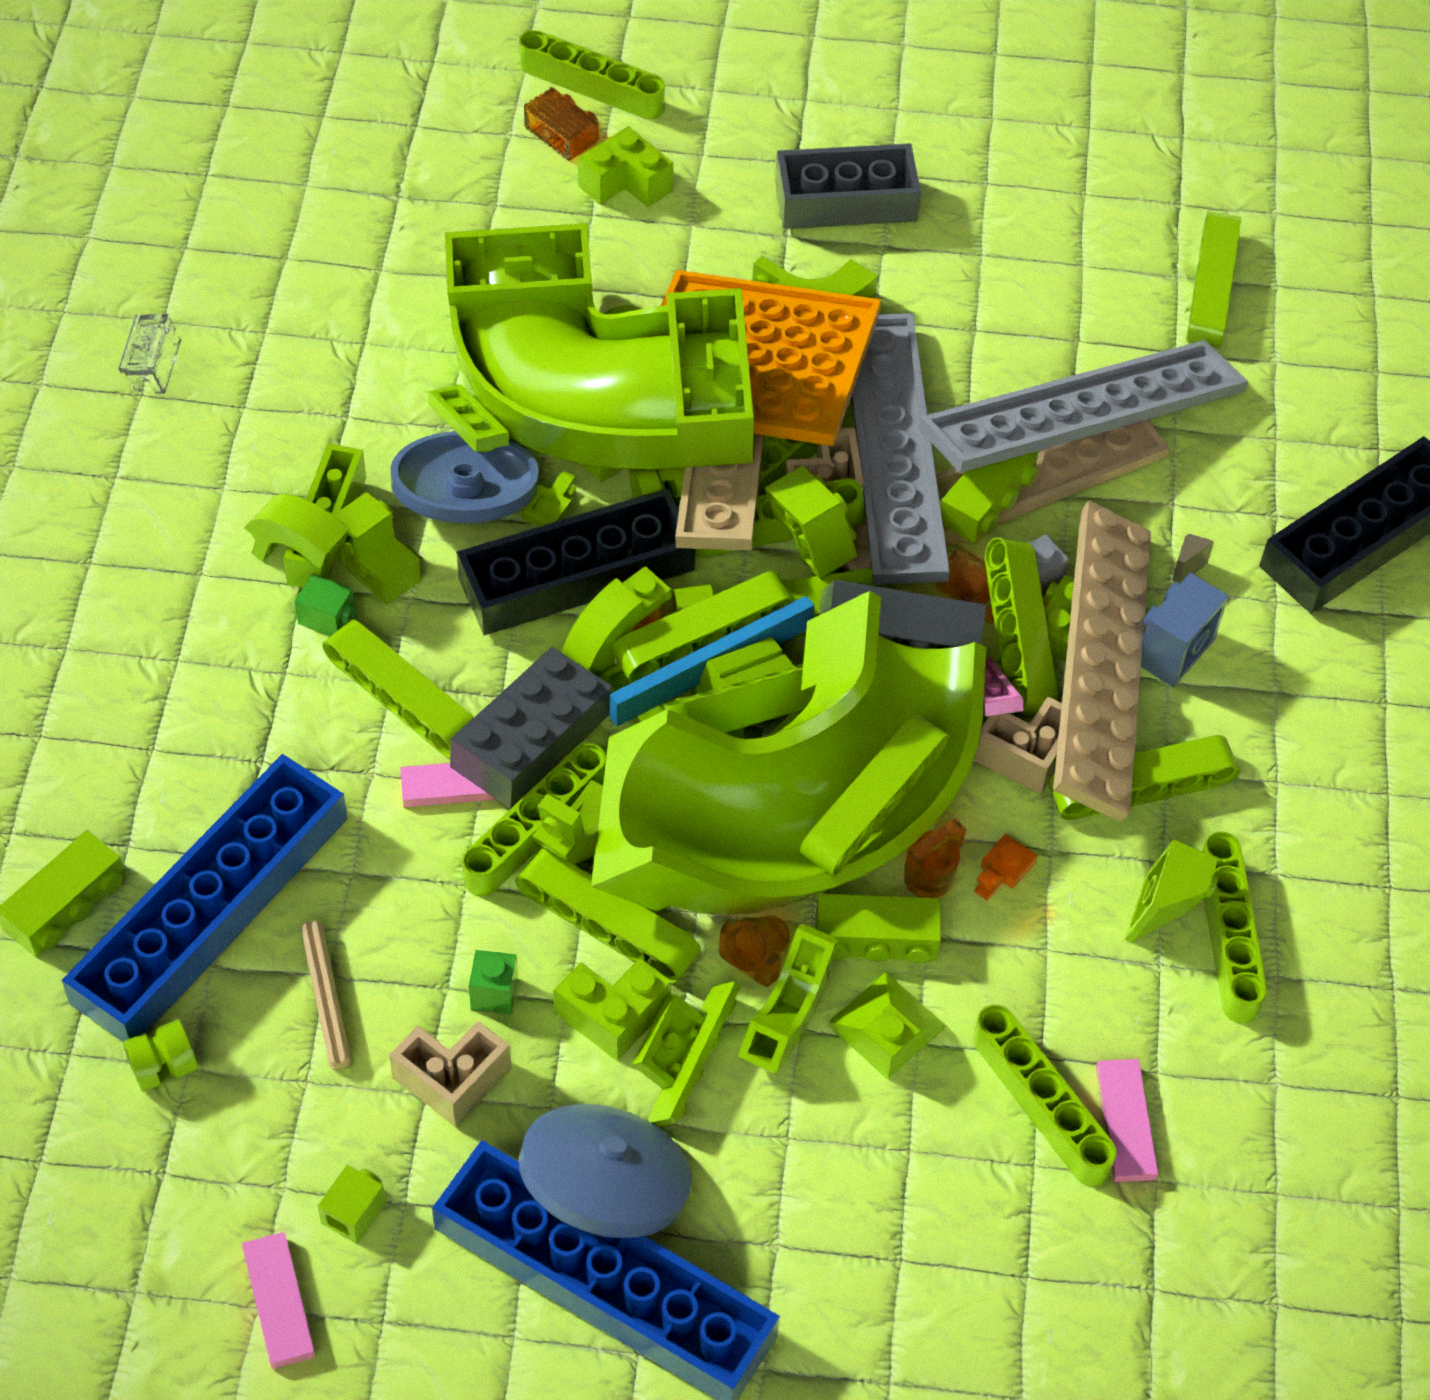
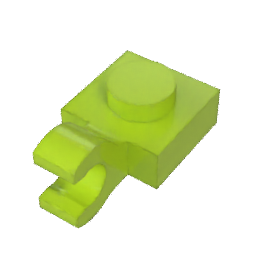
(552, 503)

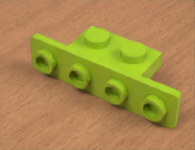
(679, 1047)

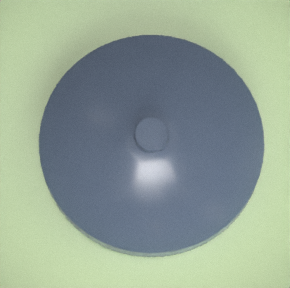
(455, 484)
(604, 1170)

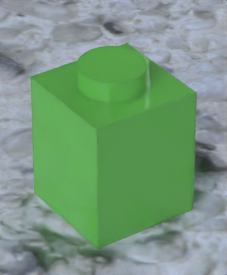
(325, 605)
(493, 982)

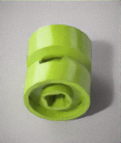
(651, 480)
(160, 1055)

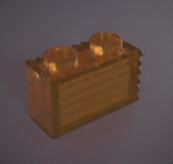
(561, 123)

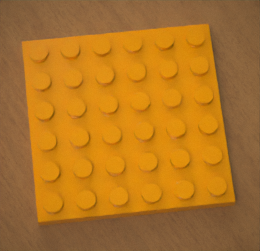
(800, 351)

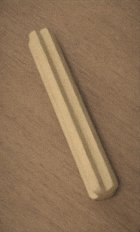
(326, 995)

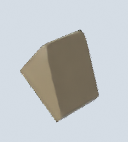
(1192, 557)

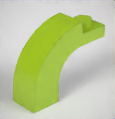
(849, 279)
(298, 525)
(613, 616)
(572, 829)
(791, 1004)

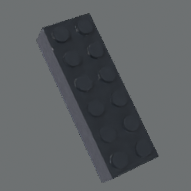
(1353, 530)
(571, 561)

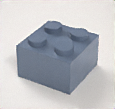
(1181, 628)

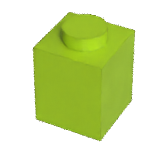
(352, 1203)

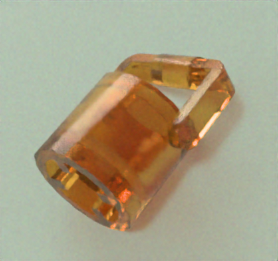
(967, 580)
(934, 861)

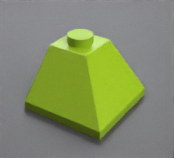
(1172, 888)
(886, 1025)

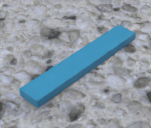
(686, 672)

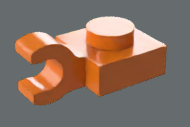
(1004, 864)

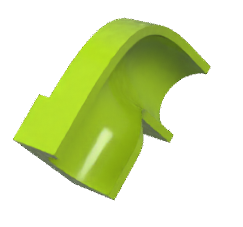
(588, 384)
(724, 817)

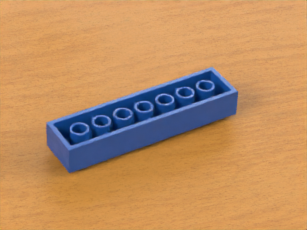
(205, 900)
(616, 1284)

